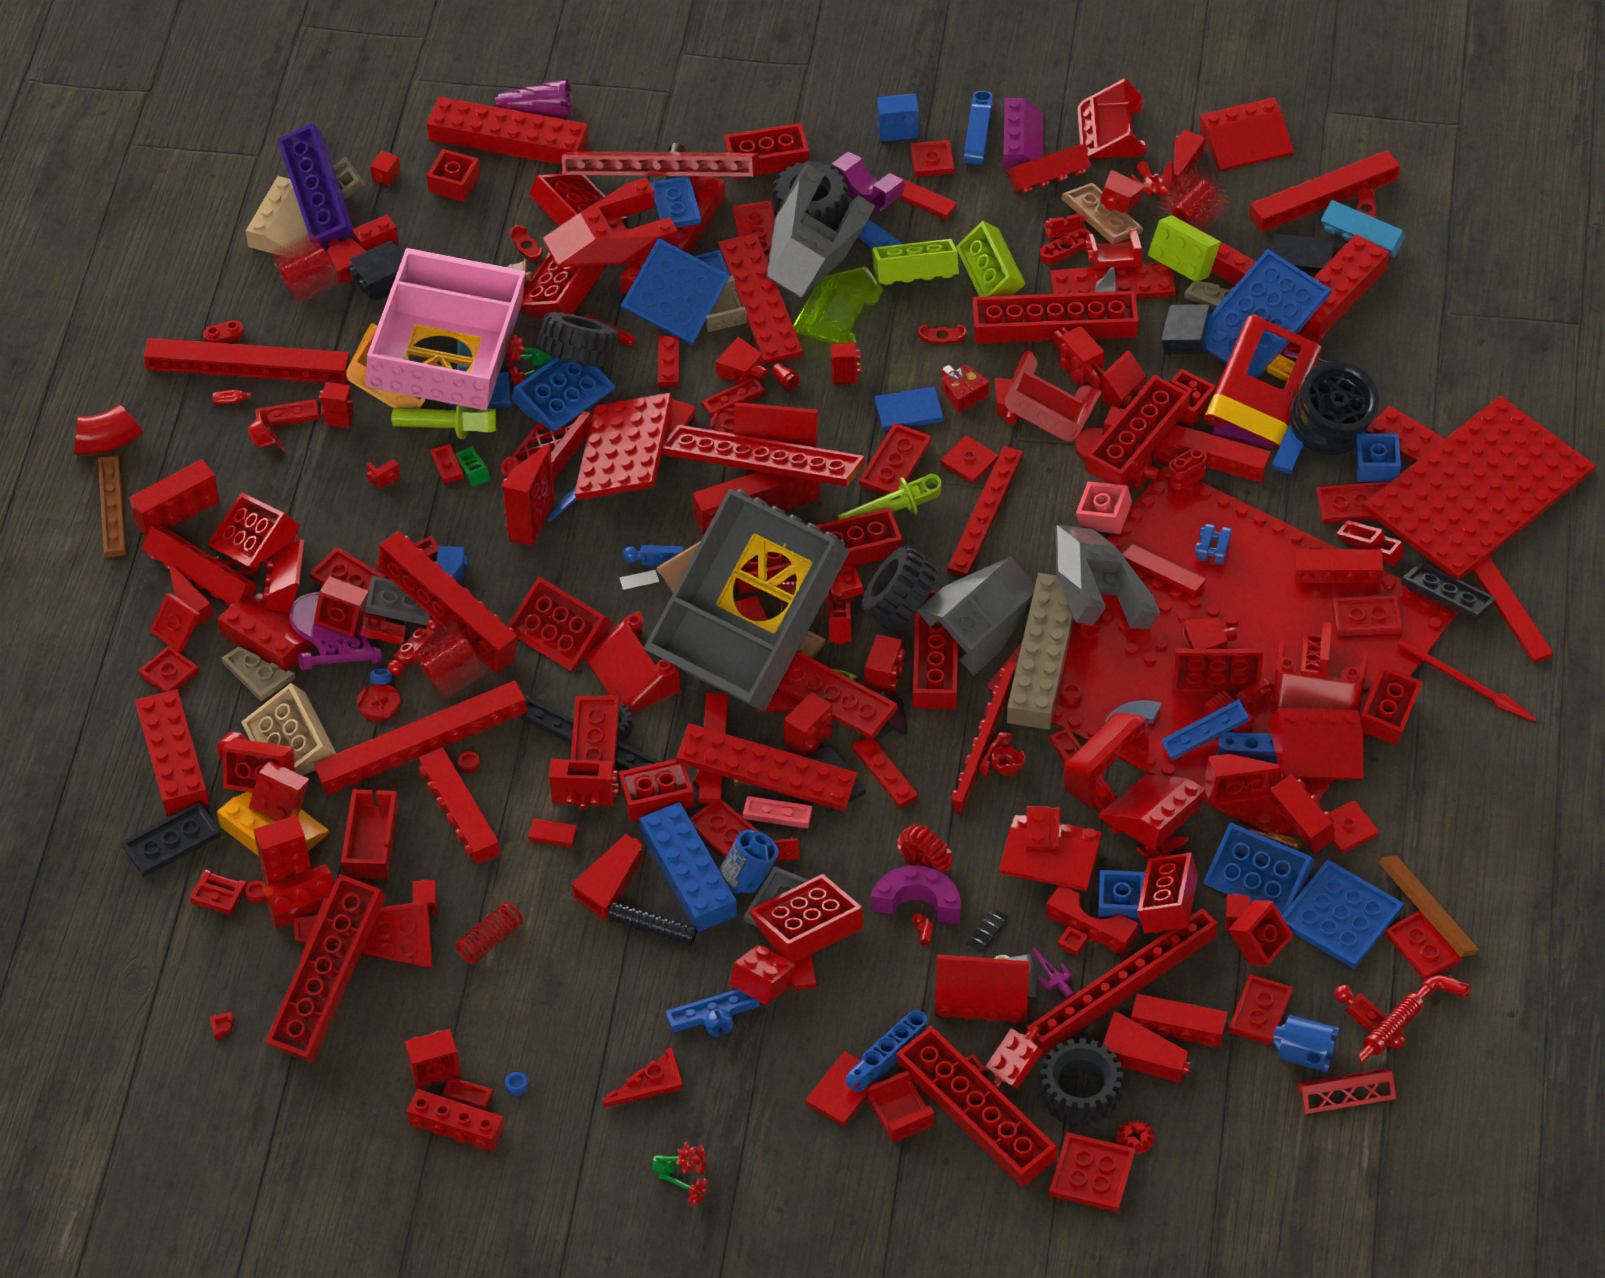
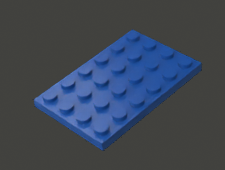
(1275, 293)

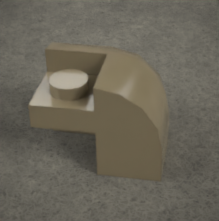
(348, 178)

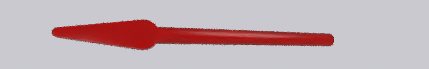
(1501, 700)

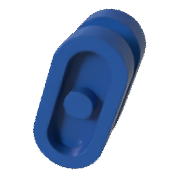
(1207, 535)

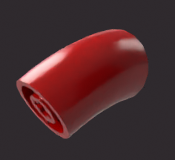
(105, 431)

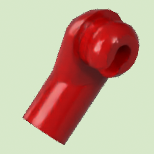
(925, 927)

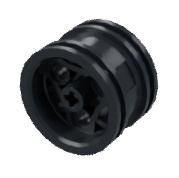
(1333, 407)

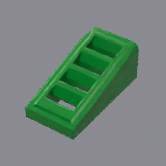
(473, 468)

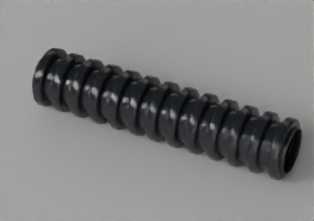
(652, 923)

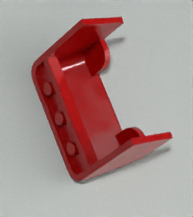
(1314, 693)
(1102, 751)

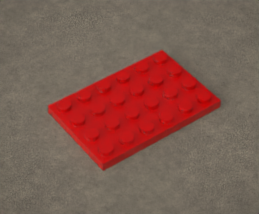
(624, 446)

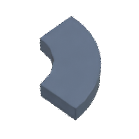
(1146, 709)

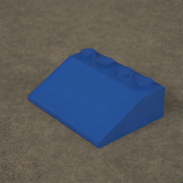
(561, 392)
(1258, 868)

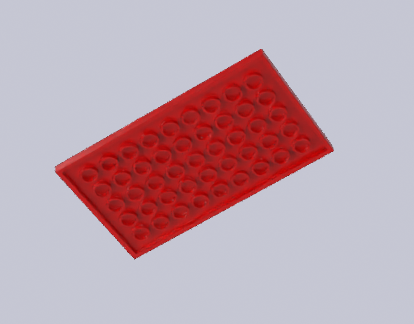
(1478, 487)

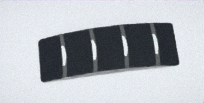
(986, 930)

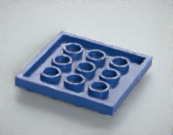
(675, 291)
(1341, 914)

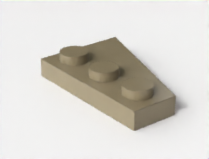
(1206, 293)
(257, 675)

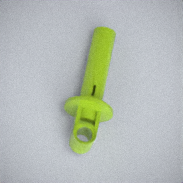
(461, 419)
(908, 495)

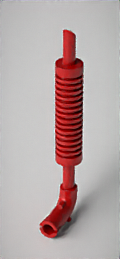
(1406, 1011)

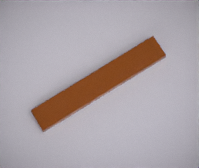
(111, 506)
(1428, 906)

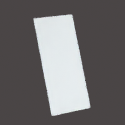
(639, 579)

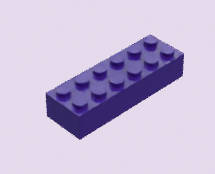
(315, 185)

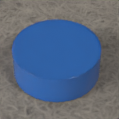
(381, 676)
(516, 1083)

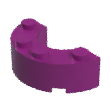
(861, 183)
(917, 884)

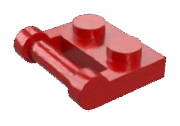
(216, 897)

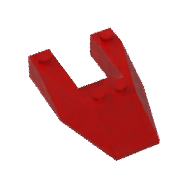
(600, 236)

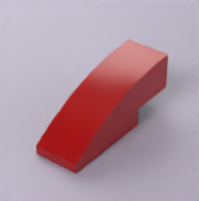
(1370, 538)

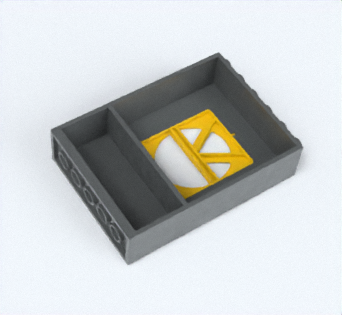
(701, 622)

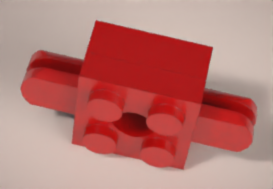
(1080, 356)

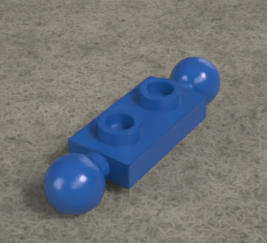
(651, 554)

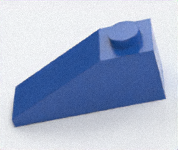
(453, 561)

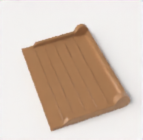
(675, 567)

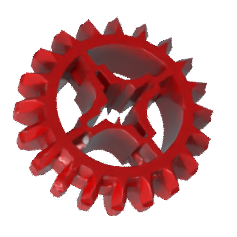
(924, 848)

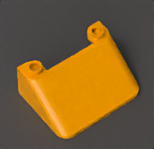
(357, 375)

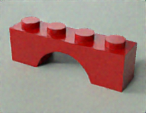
(1115, 933)

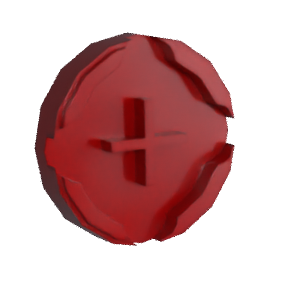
(379, 702)

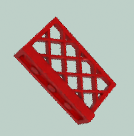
(564, 447)

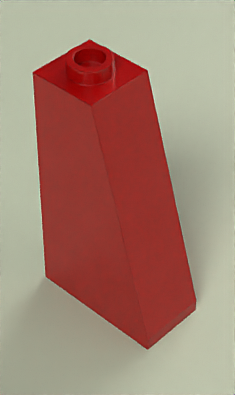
(609, 876)
(1144, 1050)

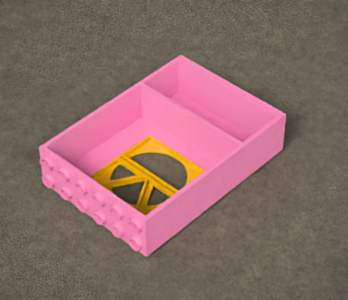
(449, 299)

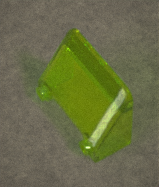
(837, 305)

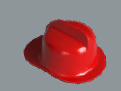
(263, 433)

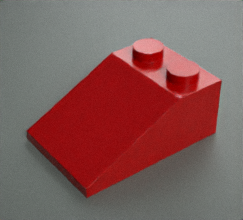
(1238, 779)

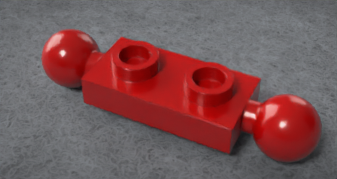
(404, 654)
(1365, 1012)

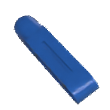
(978, 128)
(882, 1054)

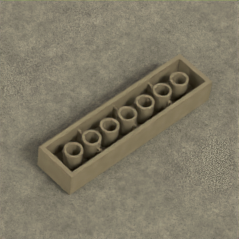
(1041, 656)

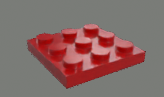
(1092, 1172)

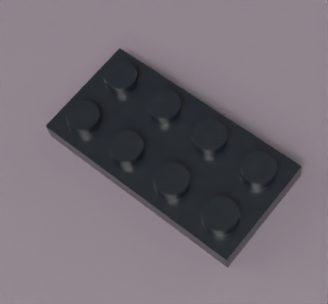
(1448, 591)
(171, 839)

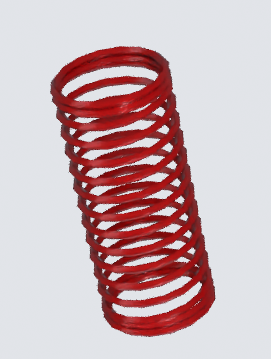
(510, 919)

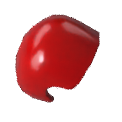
(1007, 760)

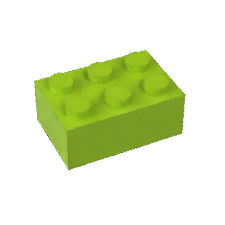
(1184, 248)

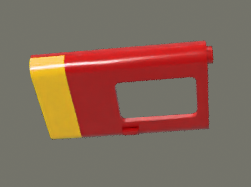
(1251, 402)

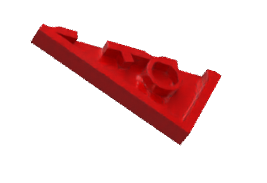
(654, 1080)

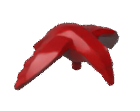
(1156, 184)
(1163, 849)

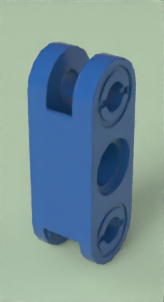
(1241, 744)

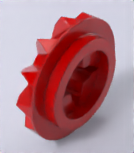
(1146, 1133)

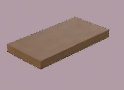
(1110, 224)

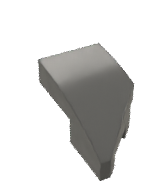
(1107, 283)

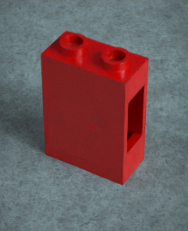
(583, 782)

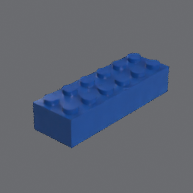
(688, 867)

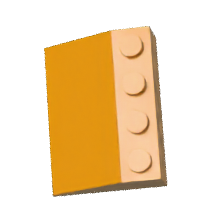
(240, 821)

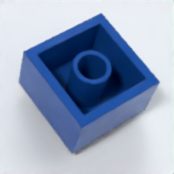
(897, 117)
(1377, 457)
(1120, 894)

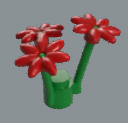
(513, 354)
(666, 1165)

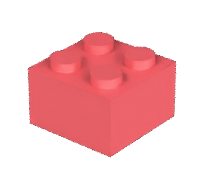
(1104, 507)

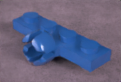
(711, 1012)

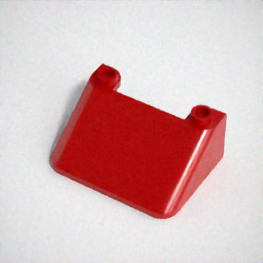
(1107, 122)
(1047, 404)
(628, 670)

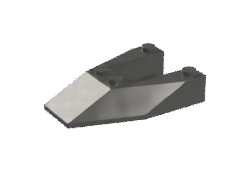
(803, 246)
(1094, 566)

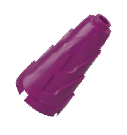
(548, 99)

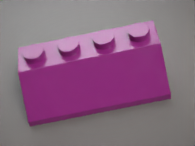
(1022, 132)

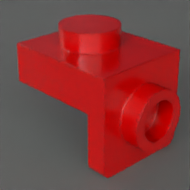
(383, 475)

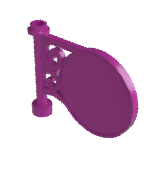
(302, 621)

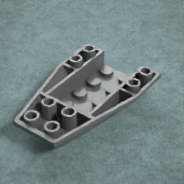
(982, 610)

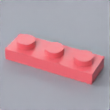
(777, 812)

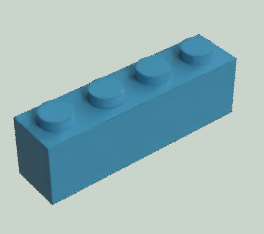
(1350, 222)

